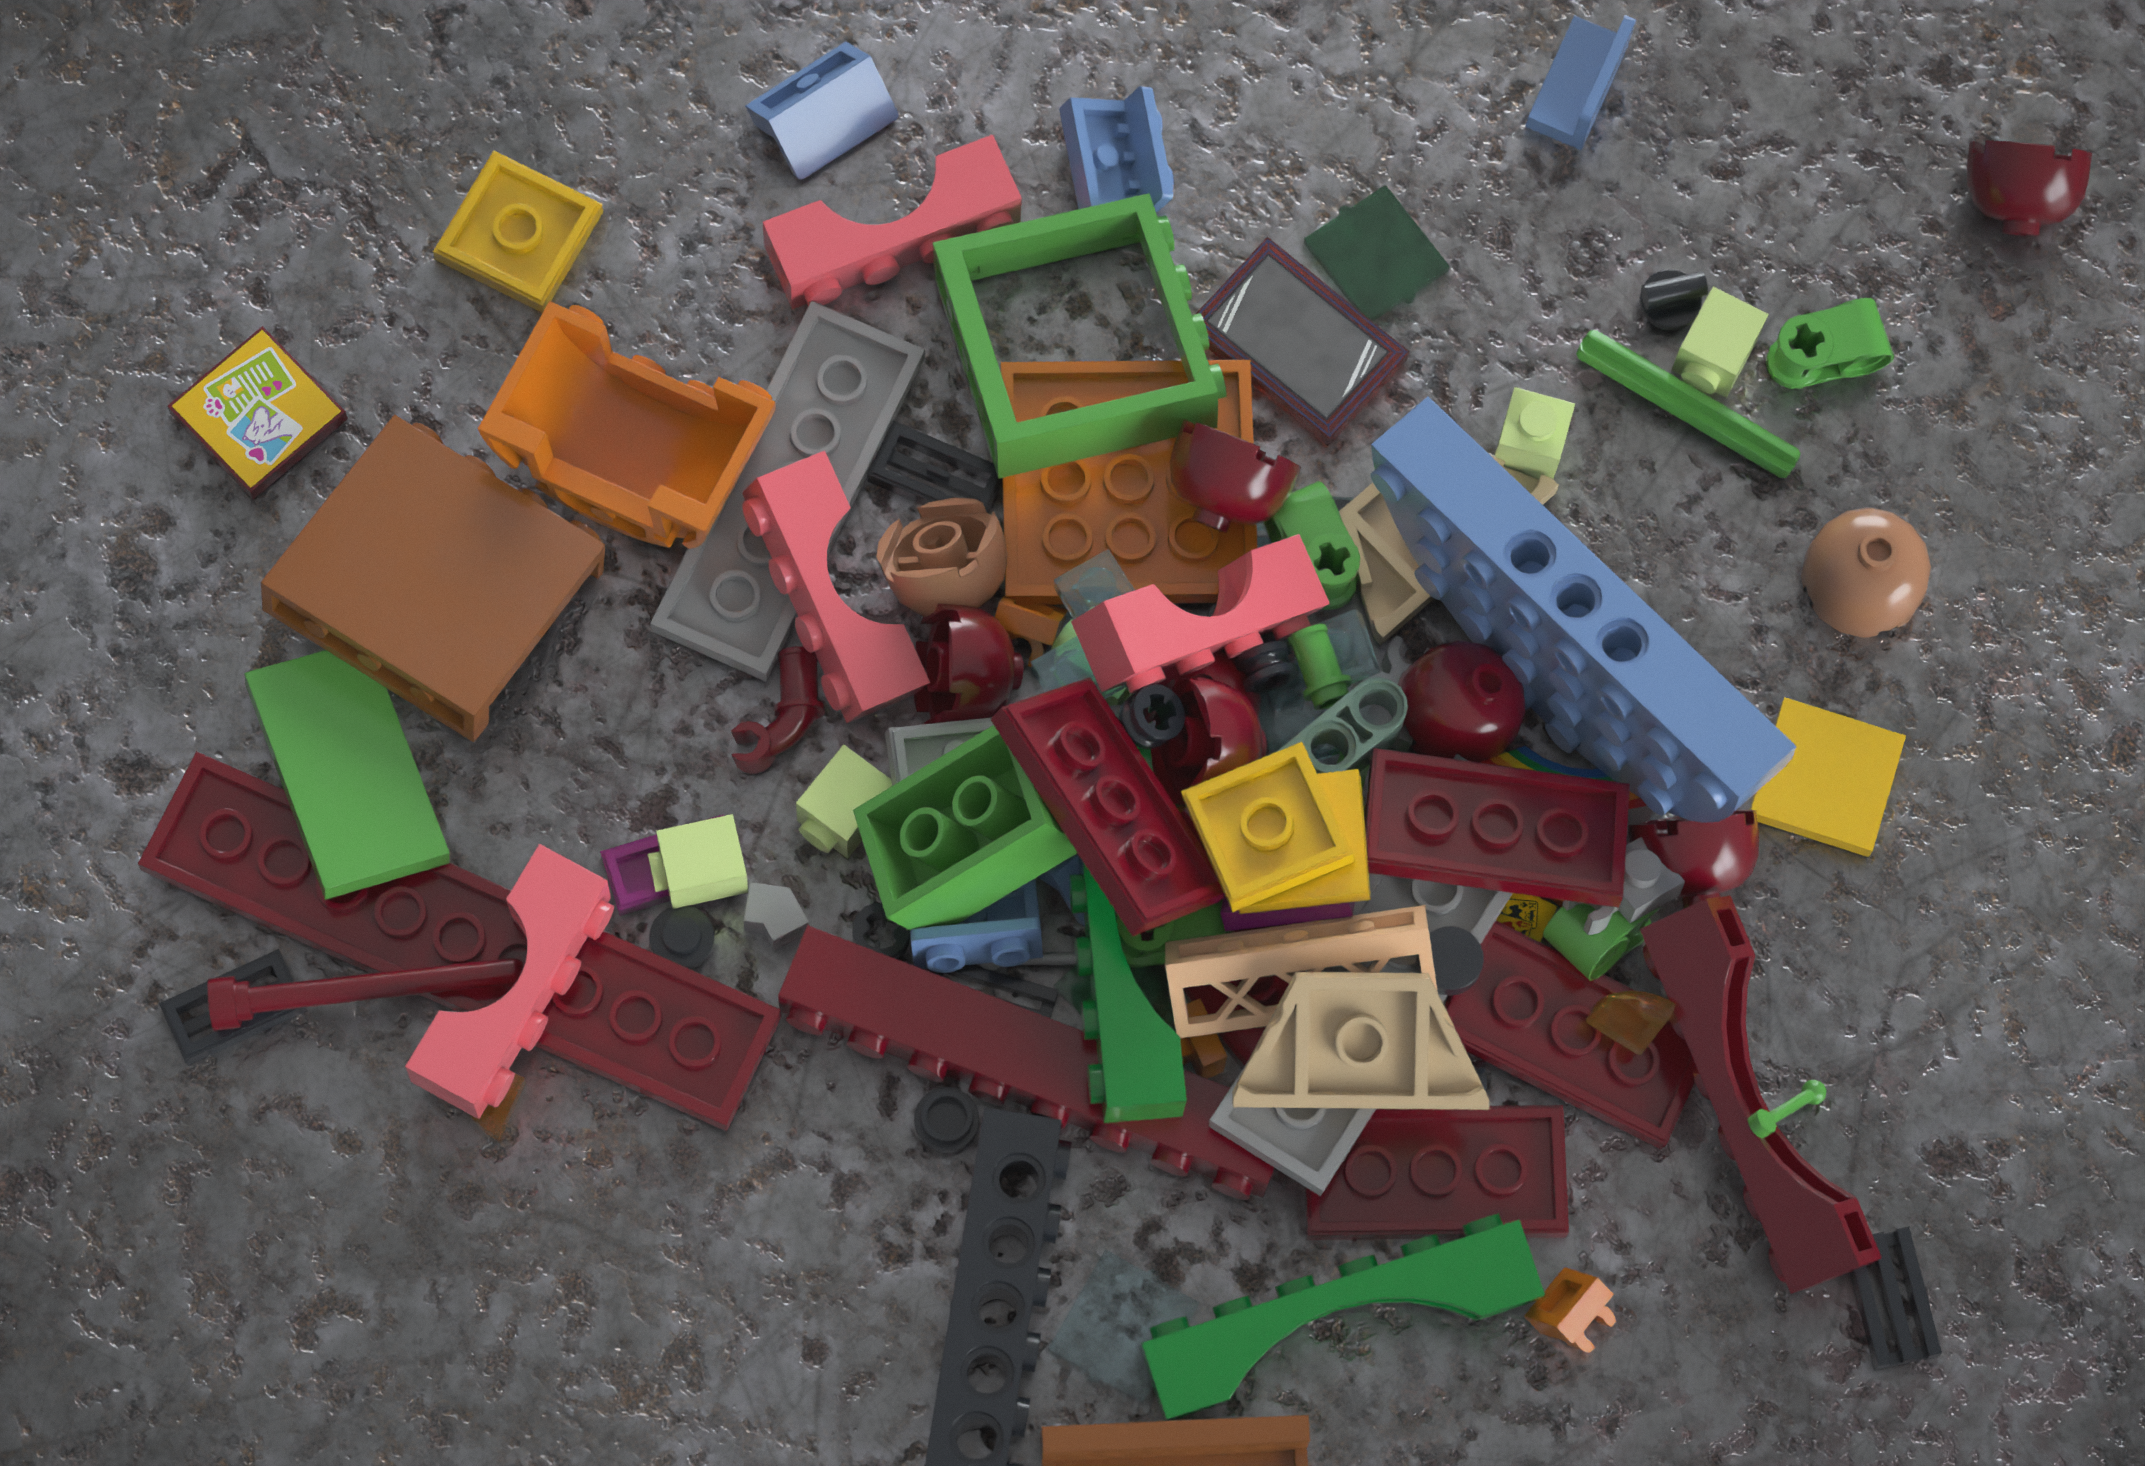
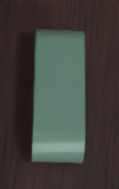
(1349, 731)

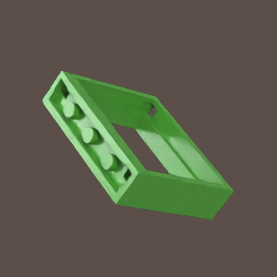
(1097, 427)

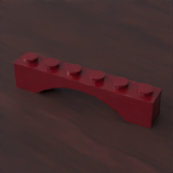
(1706, 972)

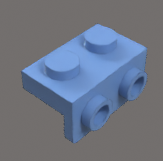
(1116, 149)
(998, 934)

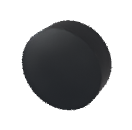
(1456, 959)

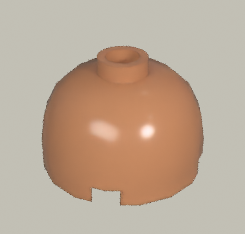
(944, 556)
(1866, 572)

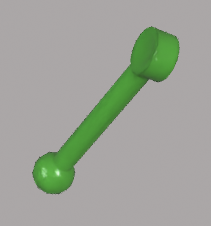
(1764, 1122)

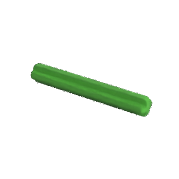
(1688, 403)

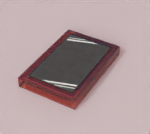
(1302, 340)

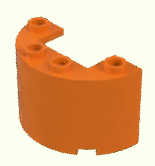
(621, 433)

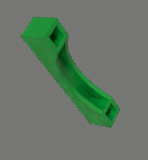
(1136, 1049)
(1470, 1276)

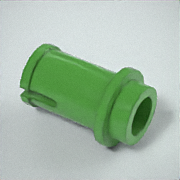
(1319, 667)

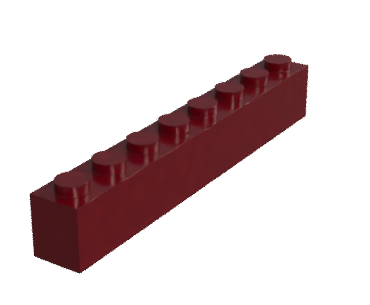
(998, 1053)

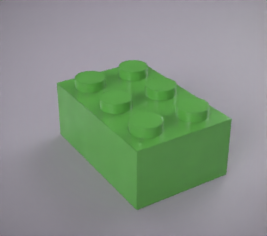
(958, 835)

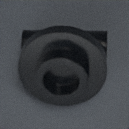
(1673, 298)

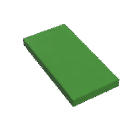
(346, 773)

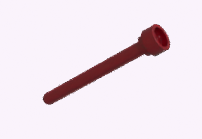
(237, 1001)

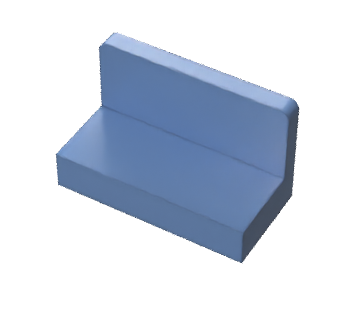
(1579, 80)
(825, 109)

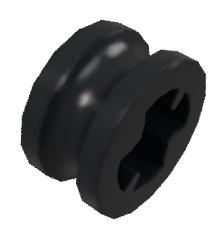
(1267, 667)
(1162, 701)
(861, 931)

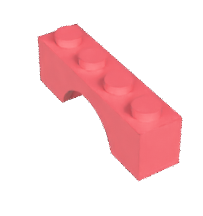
(825, 253)
(1145, 633)
(862, 660)
(470, 1053)

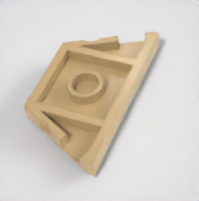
(1386, 564)
(1360, 1046)

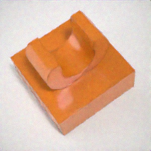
(1034, 623)
(1202, 1051)
(1570, 1306)

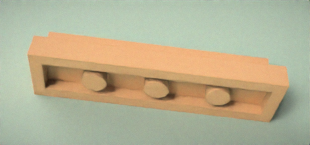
(1283, 952)

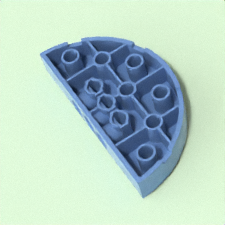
(1570, 629)

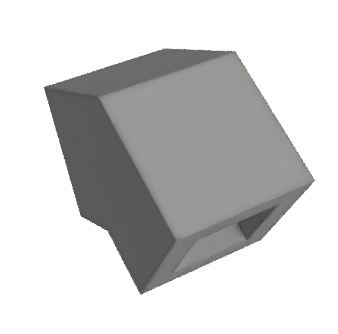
(775, 913)

